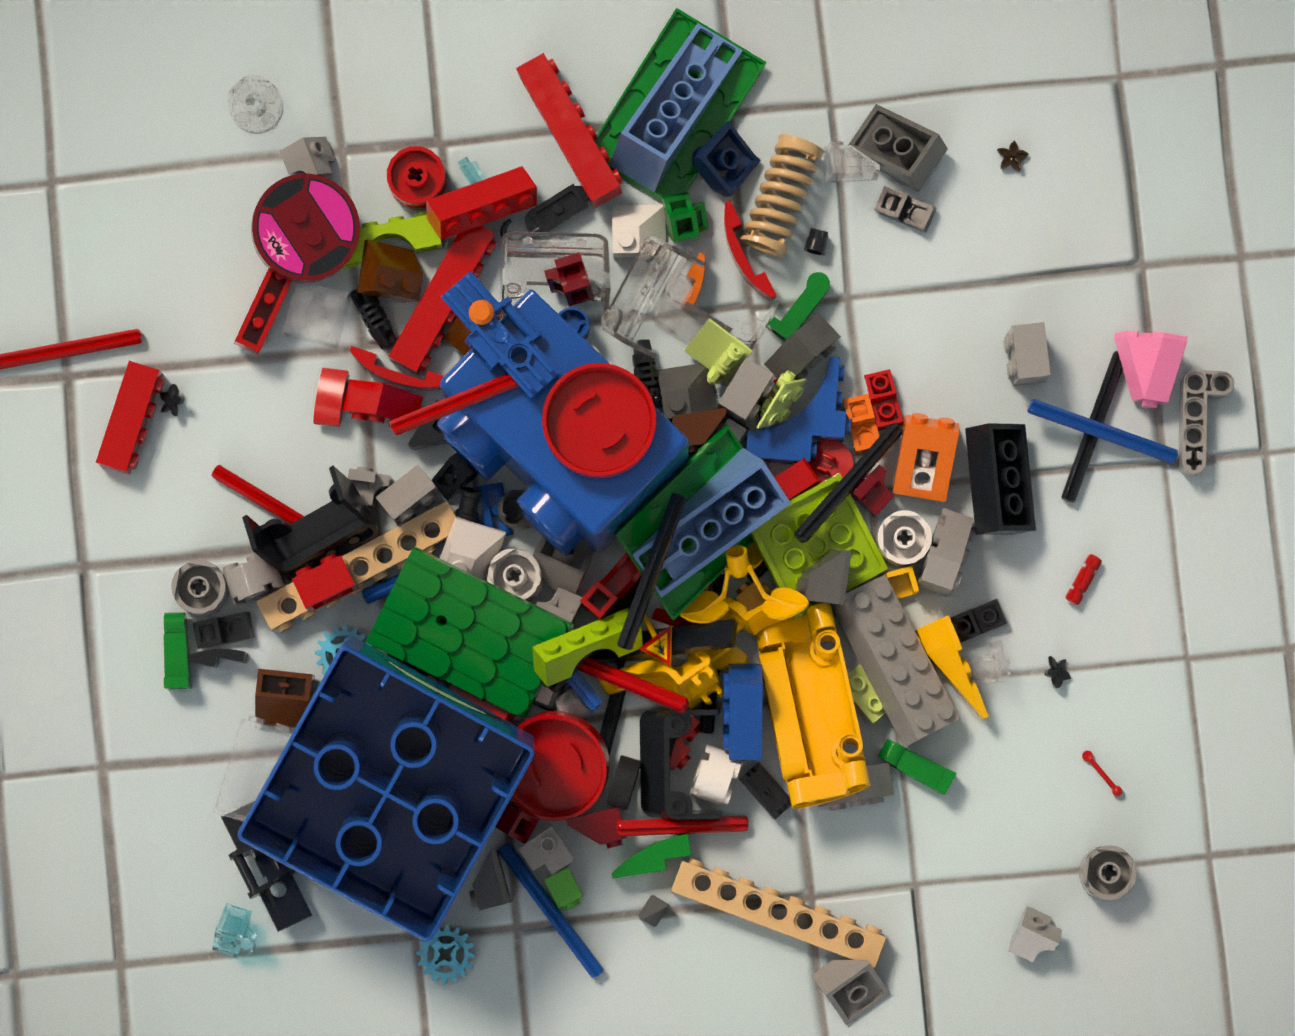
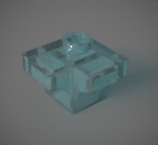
(234, 933)

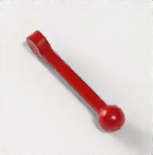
(1088, 756)

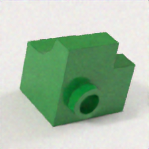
(684, 218)

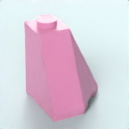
(1150, 364)

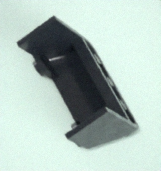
(326, 531)
(655, 730)

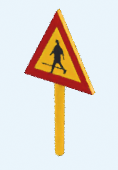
(660, 645)

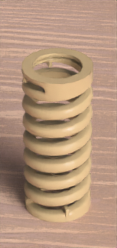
(768, 245)

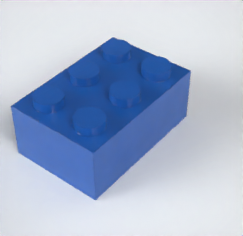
(743, 711)

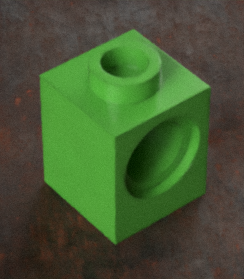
(564, 889)

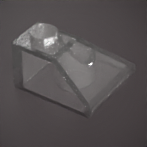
(847, 164)

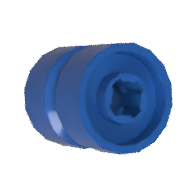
(577, 320)

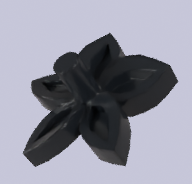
(171, 400)
(1057, 671)

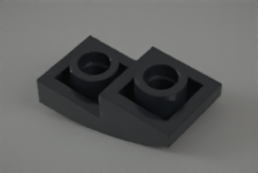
(979, 620)

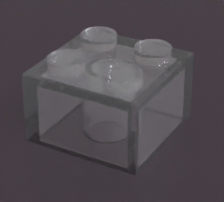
(317, 314)

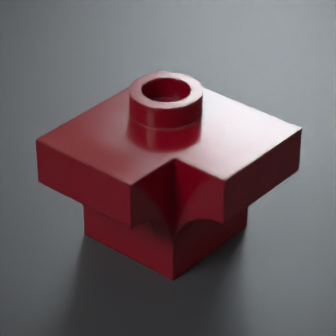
(570, 279)
(872, 492)

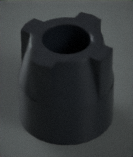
(816, 242)

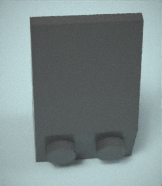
(899, 146)

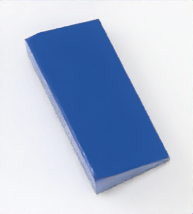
(488, 507)

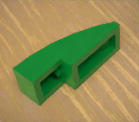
(652, 858)

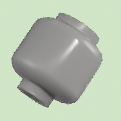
(571, 703)

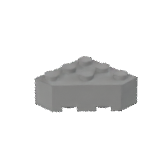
(947, 553)

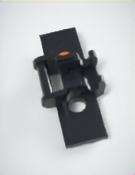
(282, 910)

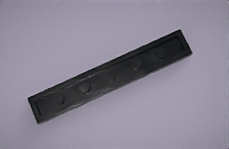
(684, 640)

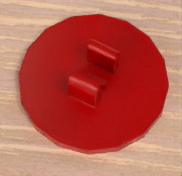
(831, 459)

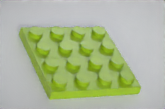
(843, 530)

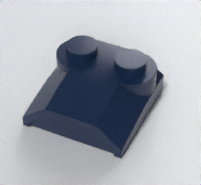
(725, 160)

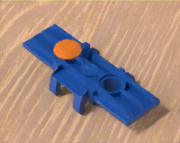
(491, 338)

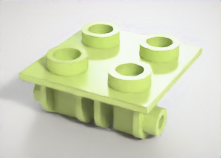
(717, 352)
(776, 407)
(864, 695)

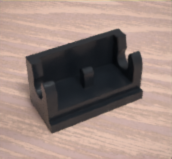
(766, 790)

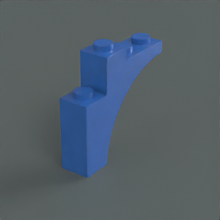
(817, 421)

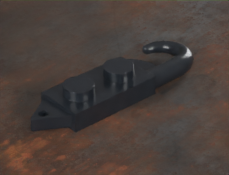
(554, 210)

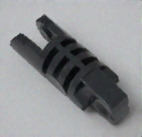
(374, 318)
(647, 372)

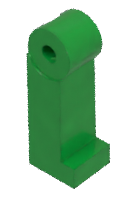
(815, 291)
(176, 651)
(917, 767)

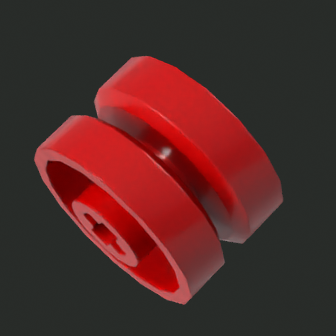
(416, 162)

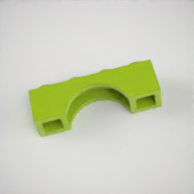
(414, 231)
(558, 657)

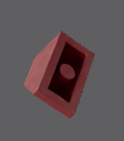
(599, 827)

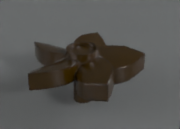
(1012, 156)

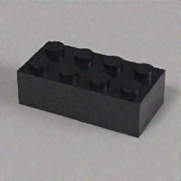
(1000, 479)

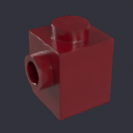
(516, 824)

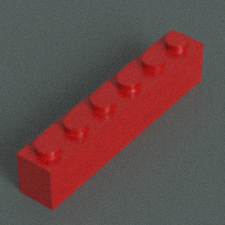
(569, 130)
(432, 313)

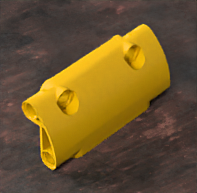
(811, 708)

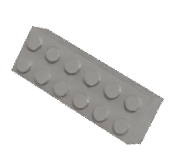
(895, 661)

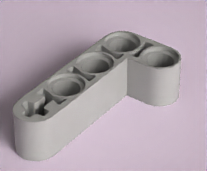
(1199, 423)

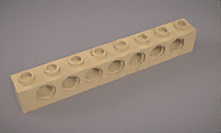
(441, 515)
(685, 886)

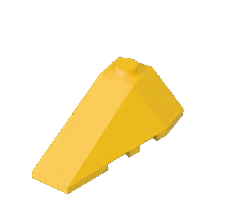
(943, 651)

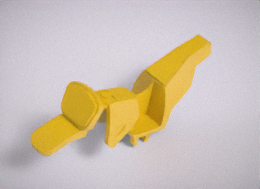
(699, 674)

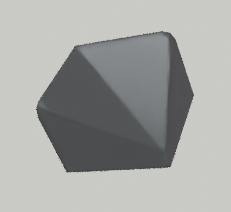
(653, 910)

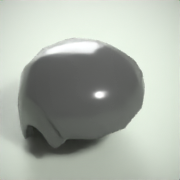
(510, 511)

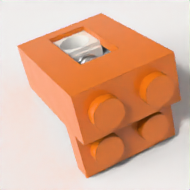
(929, 435)

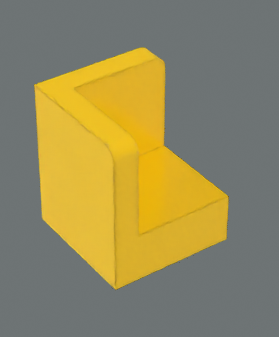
(903, 582)

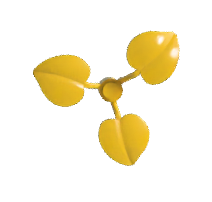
(779, 605)

